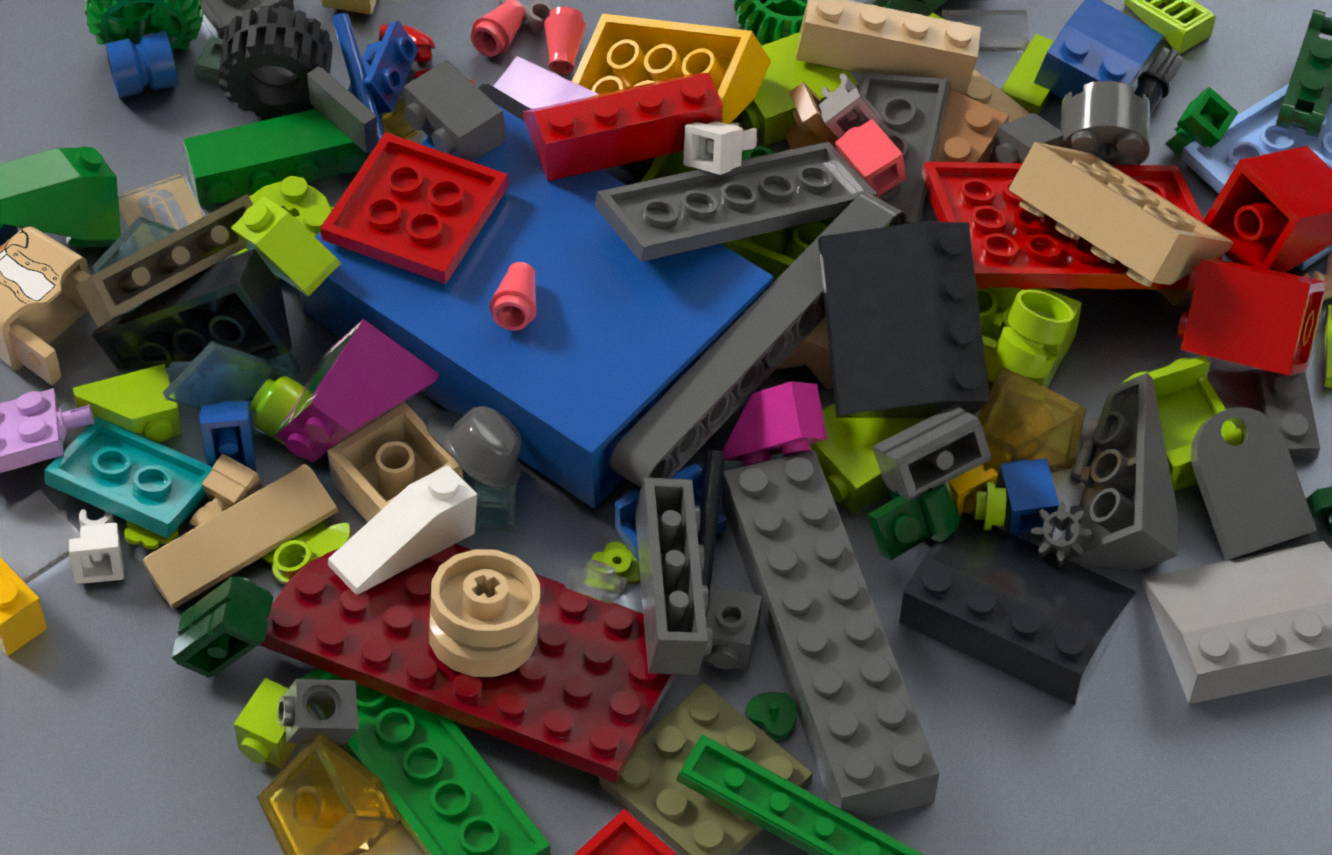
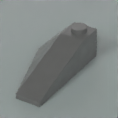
(1129, 485)

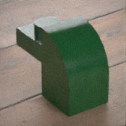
(907, 523)

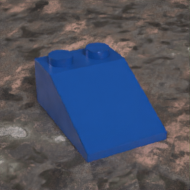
(1095, 47)

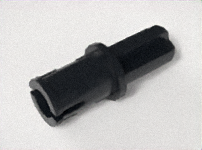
(1156, 80)

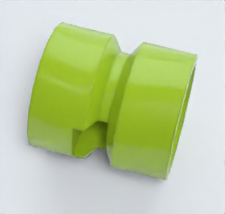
(1036, 329)

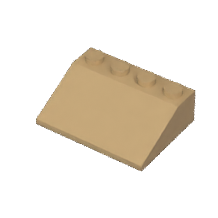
(1114, 214)

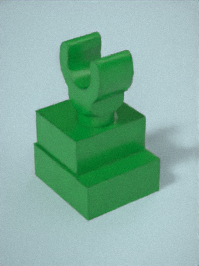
(1204, 121)

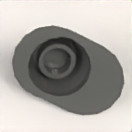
(481, 444)

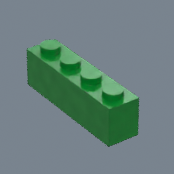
(266, 152)

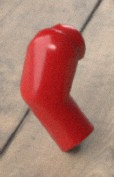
(423, 42)

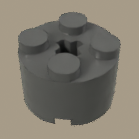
(1107, 122)

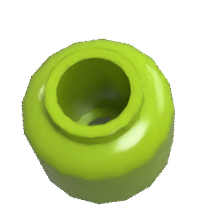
(274, 403)

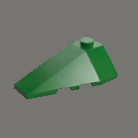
(62, 195)

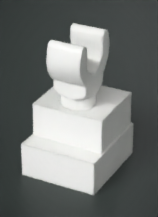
(716, 145)
(97, 552)

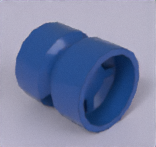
(141, 64)

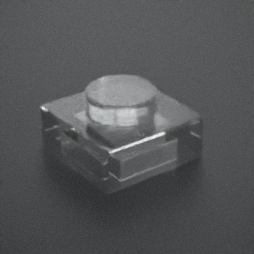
(596, 581)

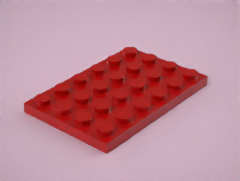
(1026, 250)

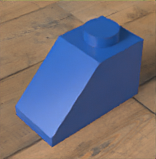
(228, 431)

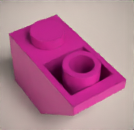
(777, 422)

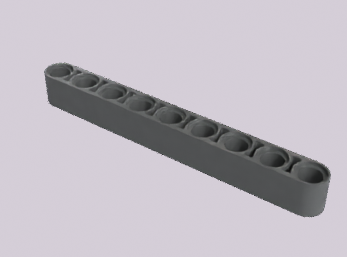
(739, 358)

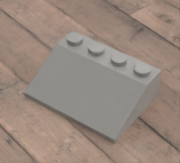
(1247, 621)

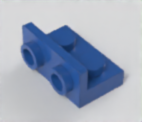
(388, 66)

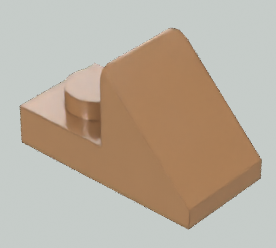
(810, 125)

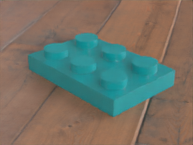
(130, 477)

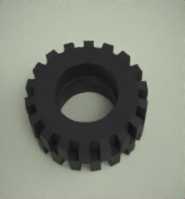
(269, 60)

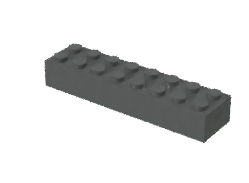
(829, 638)

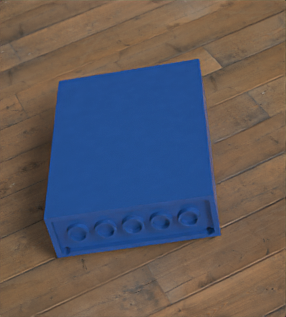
(604, 327)

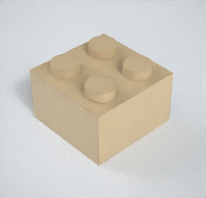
(386, 459)

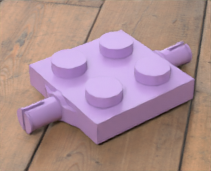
(35, 428)

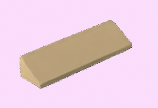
(239, 536)

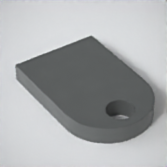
(1249, 486)

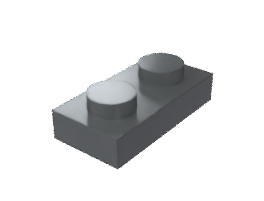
(1289, 406)

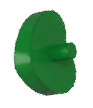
(773, 713)

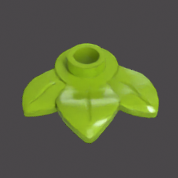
(306, 548)

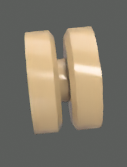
(484, 613)

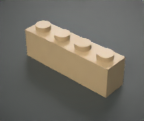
(887, 41)

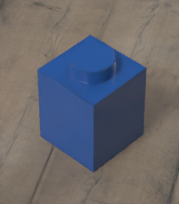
(1027, 492)

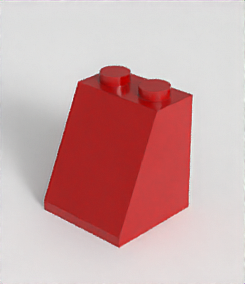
(1275, 209)
(1252, 316)

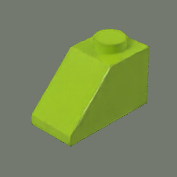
(285, 245)
(134, 403)

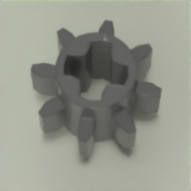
(1061, 520)

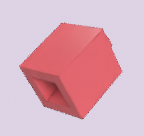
(873, 156)

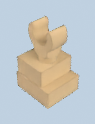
(226, 486)

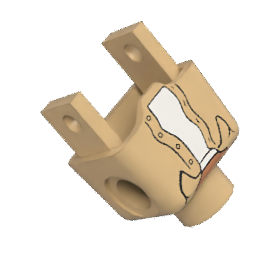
(38, 300)

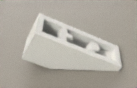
(408, 530)

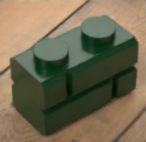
(222, 627)

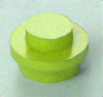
(990, 506)

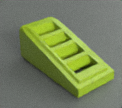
(1180, 36)

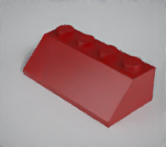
(620, 125)

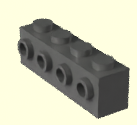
(672, 577)

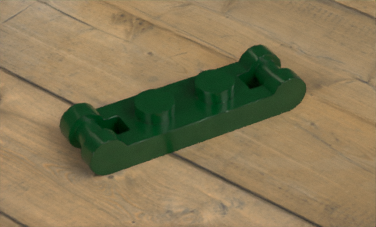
(1311, 80)

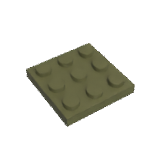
(674, 811)

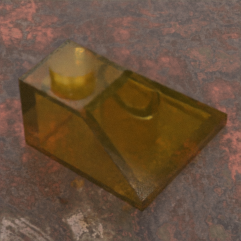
(1030, 423)
(327, 803)

